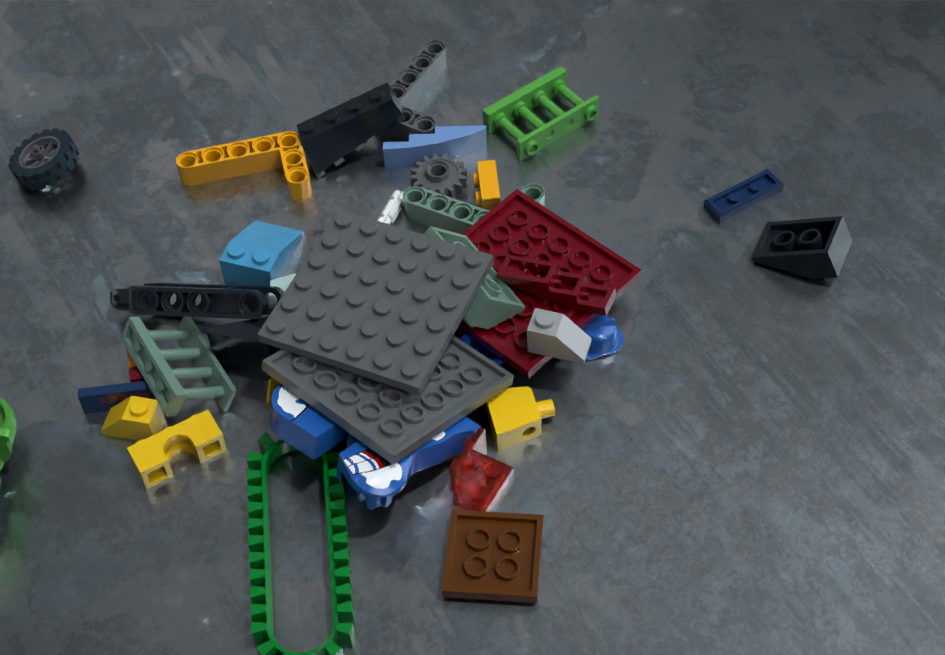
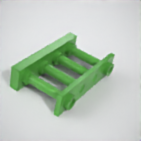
(533, 95)

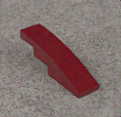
(557, 286)

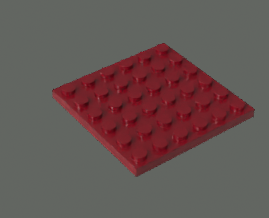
(532, 231)

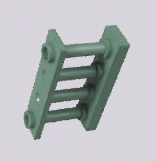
(163, 379)

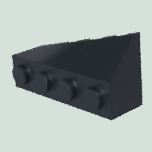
(348, 127)

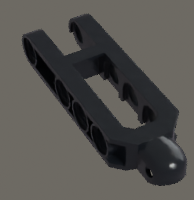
(216, 300)

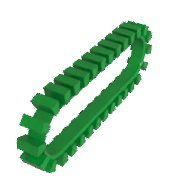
(260, 552)

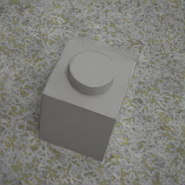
(557, 337)

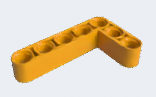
(249, 157)

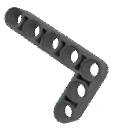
(412, 84)

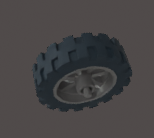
(44, 159)

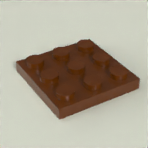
(493, 556)

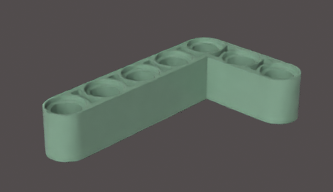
(449, 213)

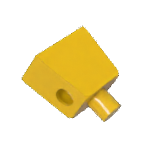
(516, 416)

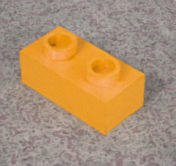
(487, 182)

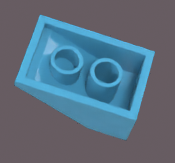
(259, 254)

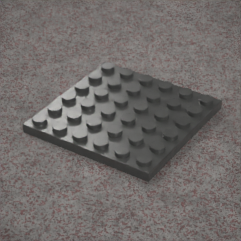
(377, 300)
(388, 417)

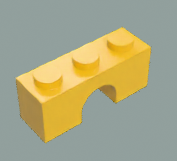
(195, 435)

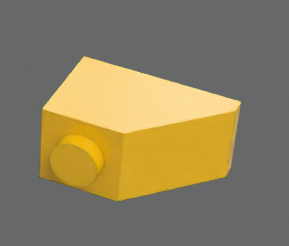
(134, 419)

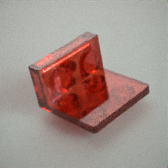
(477, 477)

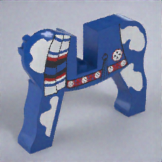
(364, 469)

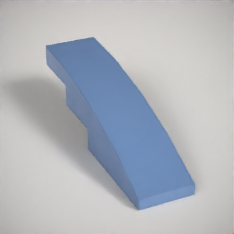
(447, 139)

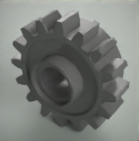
(440, 175)

